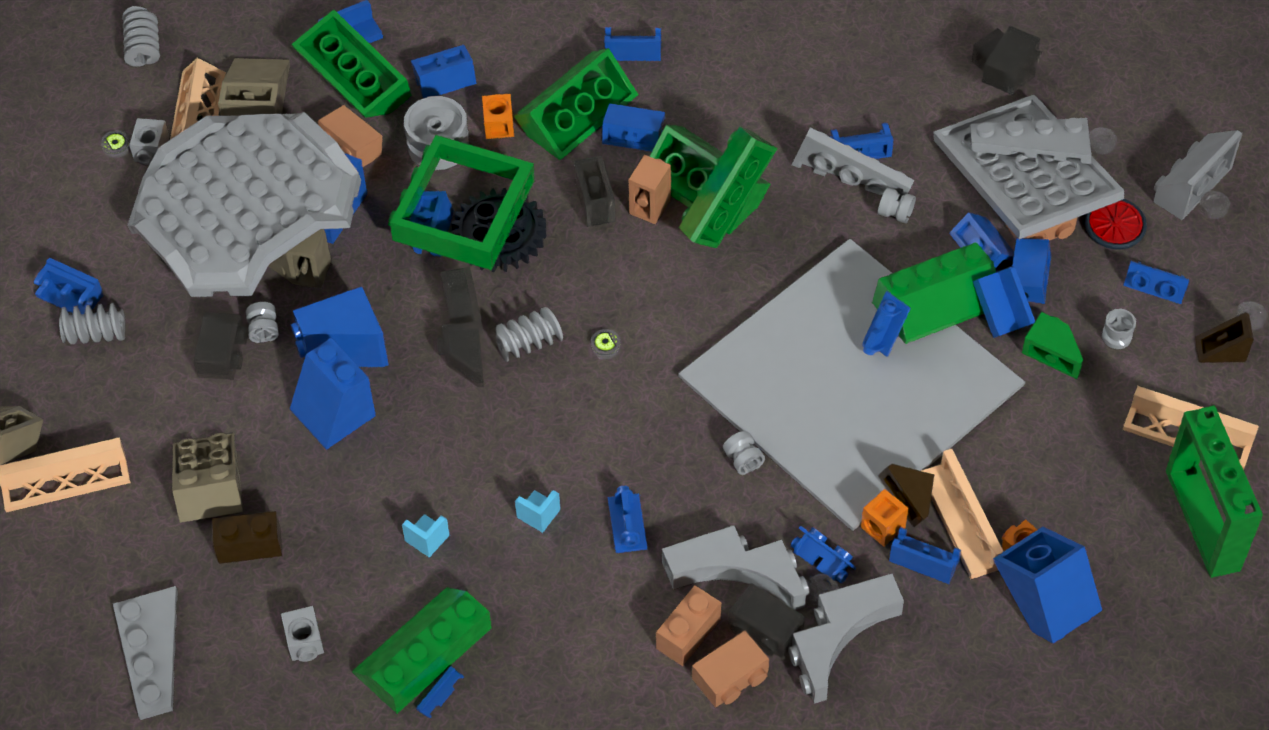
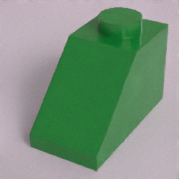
(1053, 345)

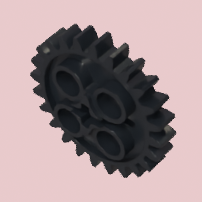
(525, 234)

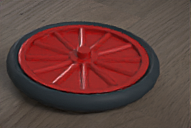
(1116, 225)

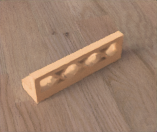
(190, 93)
(1171, 410)
(60, 465)
(964, 517)

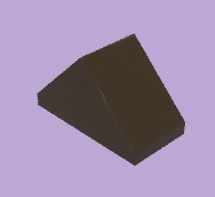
(1226, 342)
(910, 488)

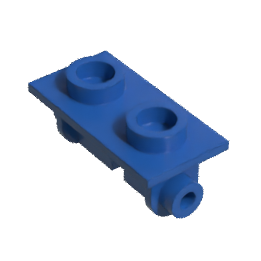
(1156, 282)
(885, 325)
(627, 521)
(813, 545)

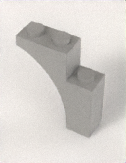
(727, 557)
(839, 619)

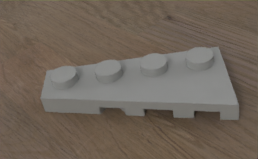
(1047, 137)
(852, 166)
(149, 644)

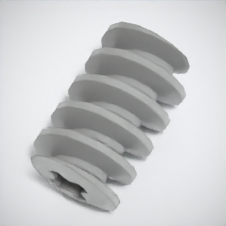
(140, 36)
(92, 324)
(527, 332)

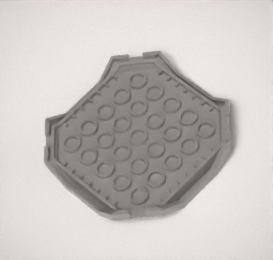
(240, 196)

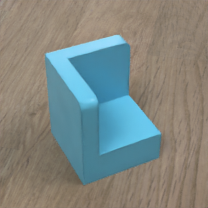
(538, 509)
(426, 533)

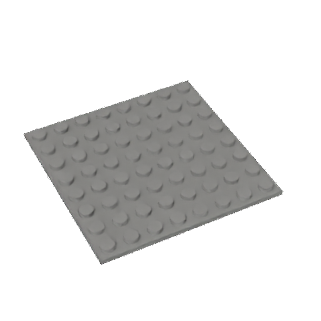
(830, 409)

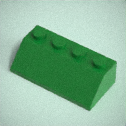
(353, 66)
(576, 103)
(692, 165)
(727, 188)
(938, 291)
(424, 647)

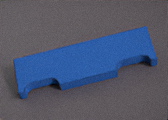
(439, 692)

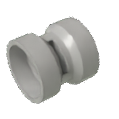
(896, 205)
(262, 322)
(1118, 328)
(744, 453)

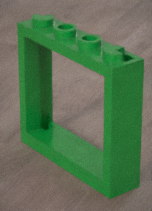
(447, 244)
(1219, 543)

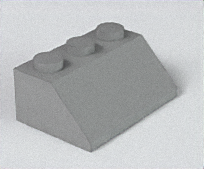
(1197, 173)

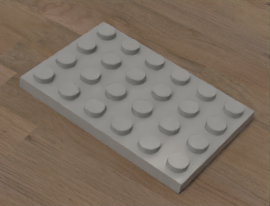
(1027, 190)

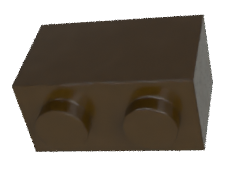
(247, 537)

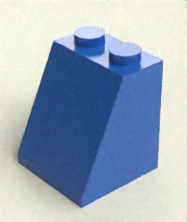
(348, 322)
(332, 394)
(1050, 583)

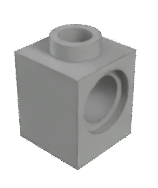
(147, 138)
(298, 623)

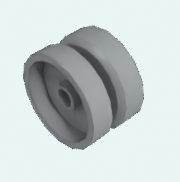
(434, 117)

